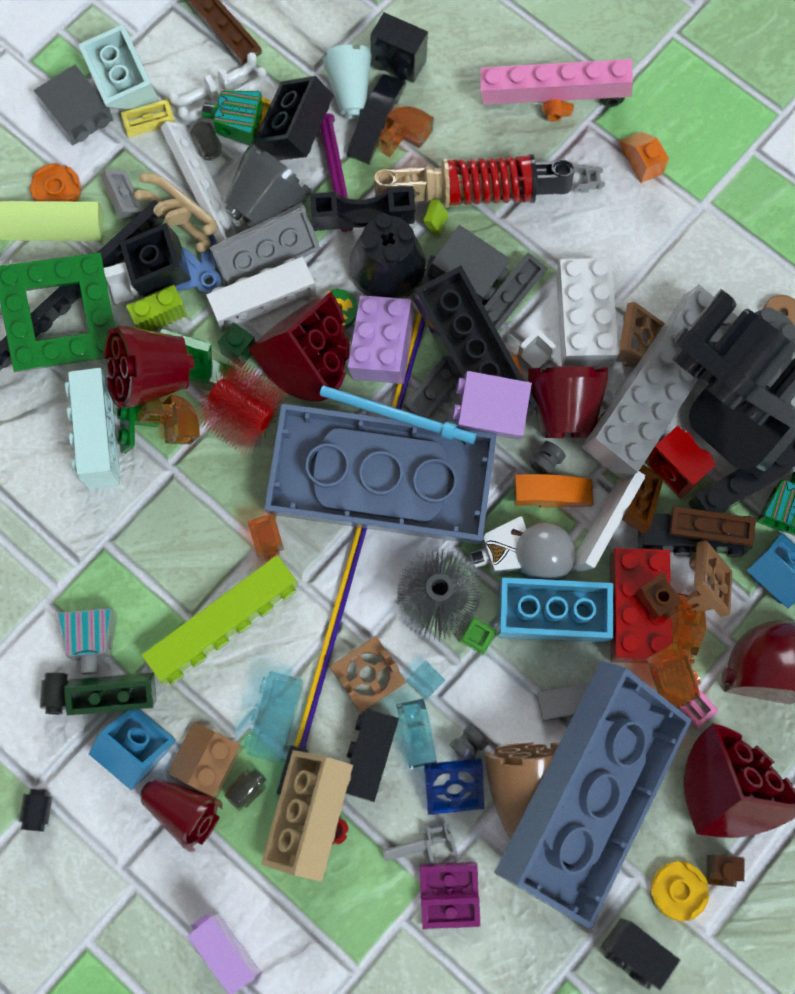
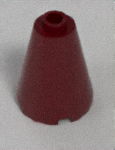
(181, 811)

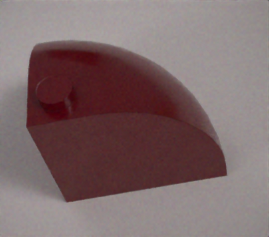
(306, 349)
(764, 663)
(734, 787)

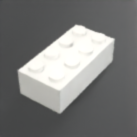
(587, 312)

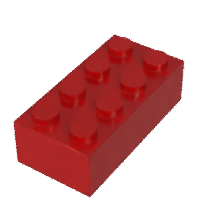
(634, 629)

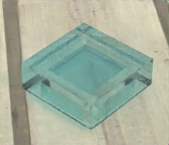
(425, 680)

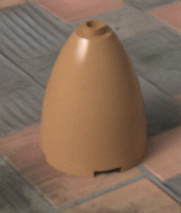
(514, 777)

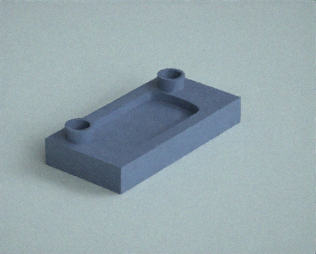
(379, 475)
(594, 794)

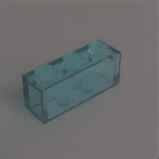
(273, 717)

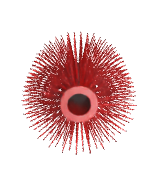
(241, 406)

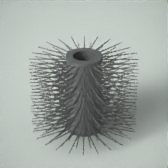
(437, 605)

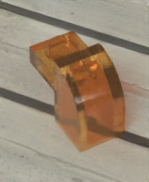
(406, 124)
(176, 416)

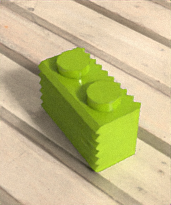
(157, 309)

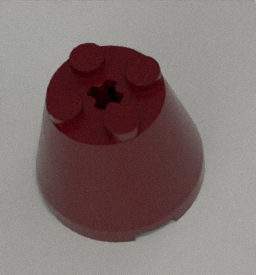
(145, 365)
(568, 399)

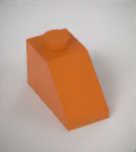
(645, 155)

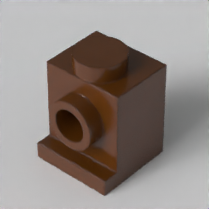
(649, 597)
(725, 870)

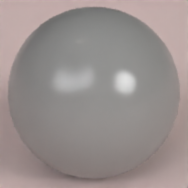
(545, 552)

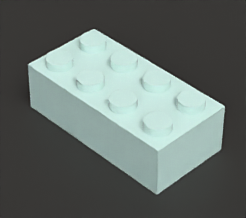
(93, 429)

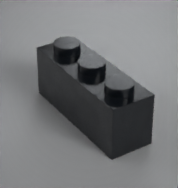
(370, 753)

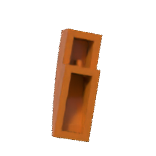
(552, 491)

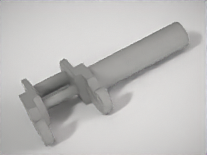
(421, 845)

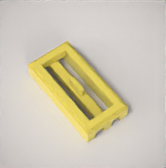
(149, 121)

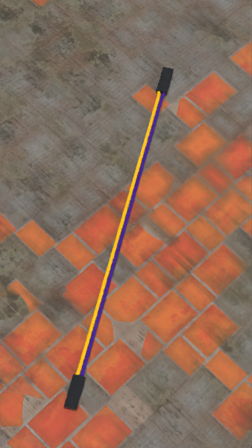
(349, 571)

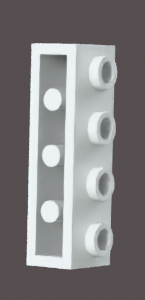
(261, 293)

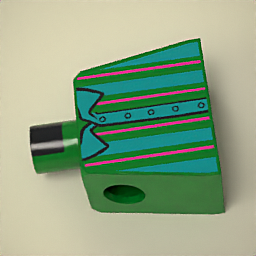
(236, 114)
(780, 507)

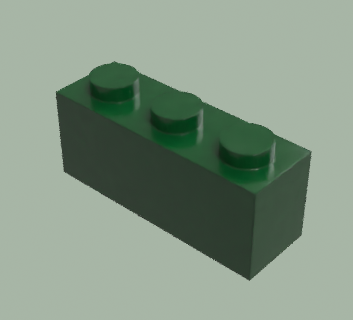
(110, 694)

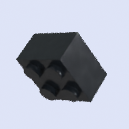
(398, 47)
(155, 260)
(640, 953)

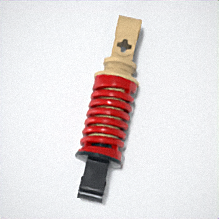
(481, 179)

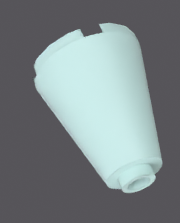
(349, 77)

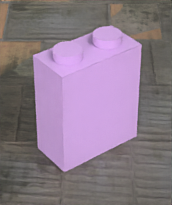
(492, 404)
(222, 952)

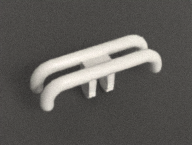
(214, 87)

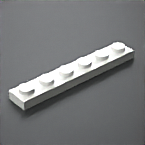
(198, 178)

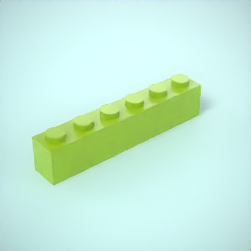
(220, 620)

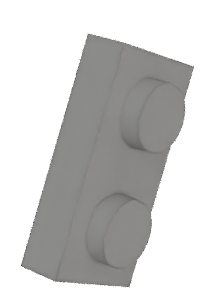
(121, 193)

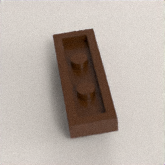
(642, 508)
(712, 526)

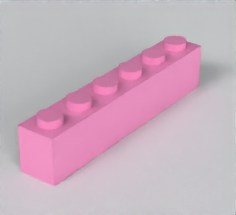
(557, 81)

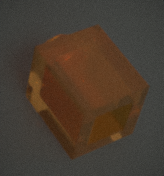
(266, 536)

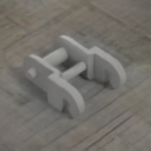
(583, 169)

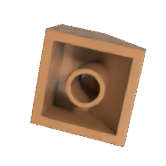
(205, 760)

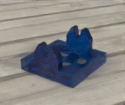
(474, 801)

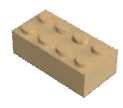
(307, 815)

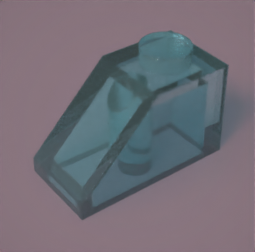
(416, 733)

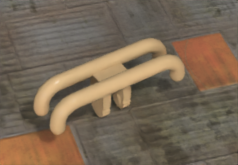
(178, 209)

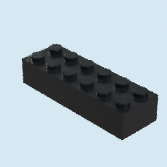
(464, 328)

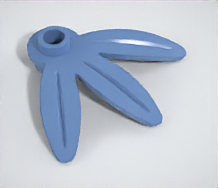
(201, 271)

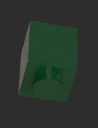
(236, 344)

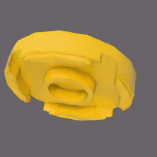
(679, 891)

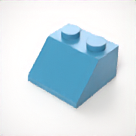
(777, 570)
(131, 747)

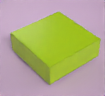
(435, 217)

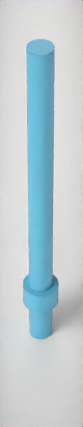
(446, 430)

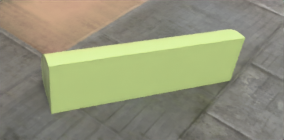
(50, 221)

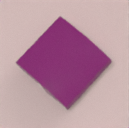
(449, 895)

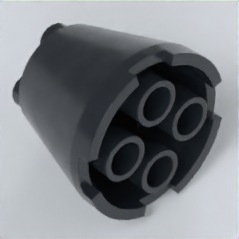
(387, 258)

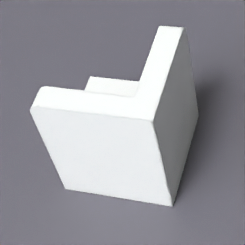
(120, 284)
(536, 350)

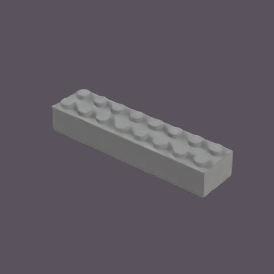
(650, 394)

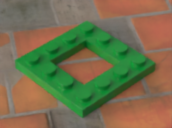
(21, 277)

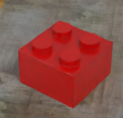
(680, 461)

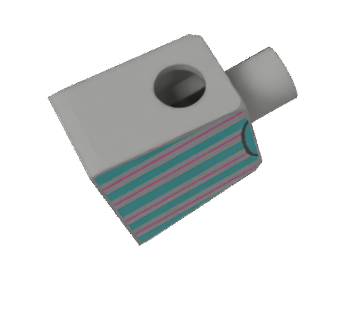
(88, 636)

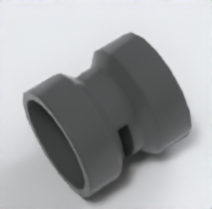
(547, 459)
(464, 748)

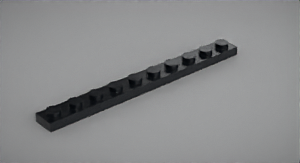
(62, 298)

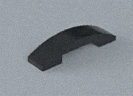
(374, 118)

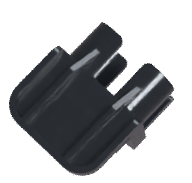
(737, 408)

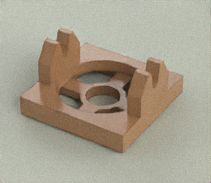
(635, 317)
(719, 594)
(394, 681)

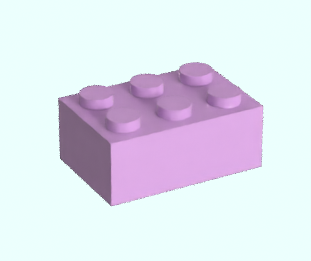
(381, 339)

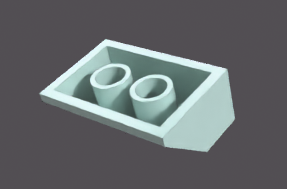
(117, 70)

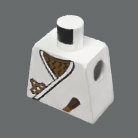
(500, 548)

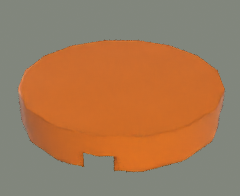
(55, 184)

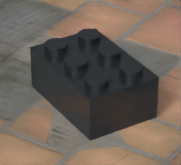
(294, 118)

